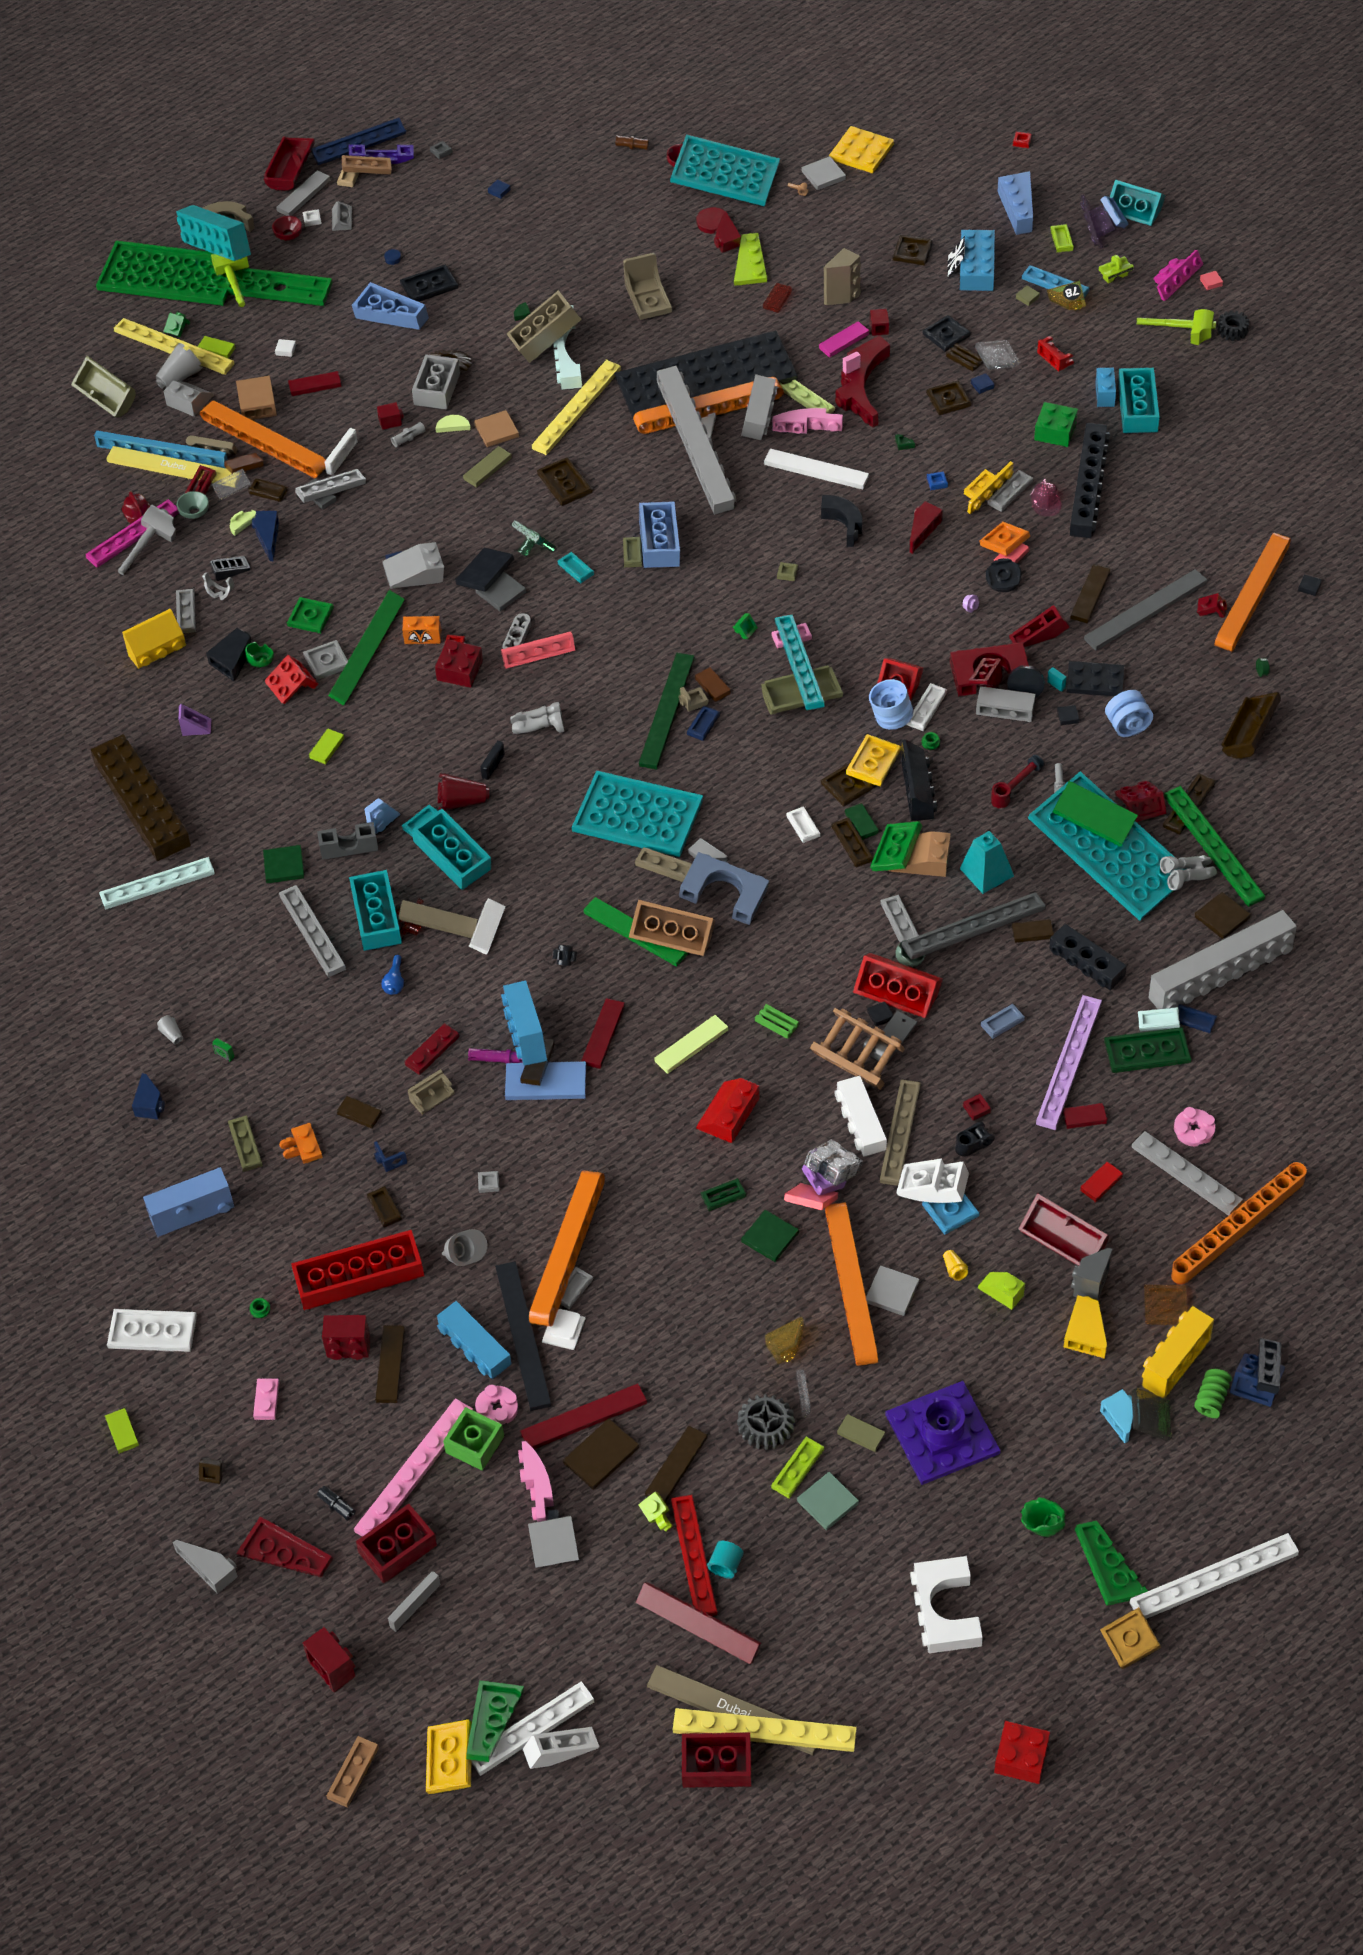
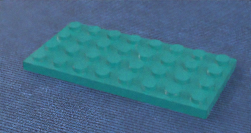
(1126, 872)

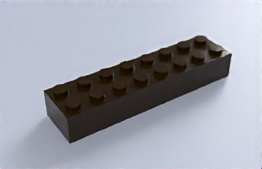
(140, 797)

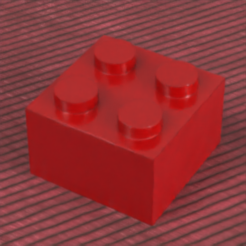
(1022, 1752)

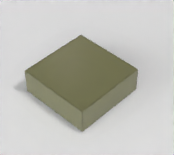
(1027, 295)
(787, 571)

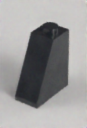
(230, 654)

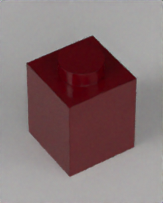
(879, 322)
(389, 415)

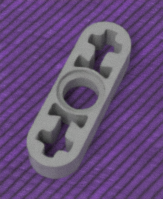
(515, 628)

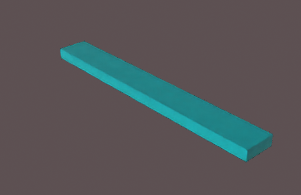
(799, 662)

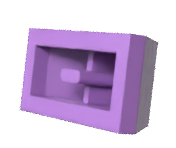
(193, 722)

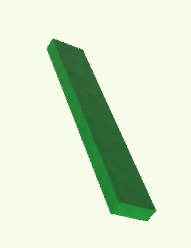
(622, 924)

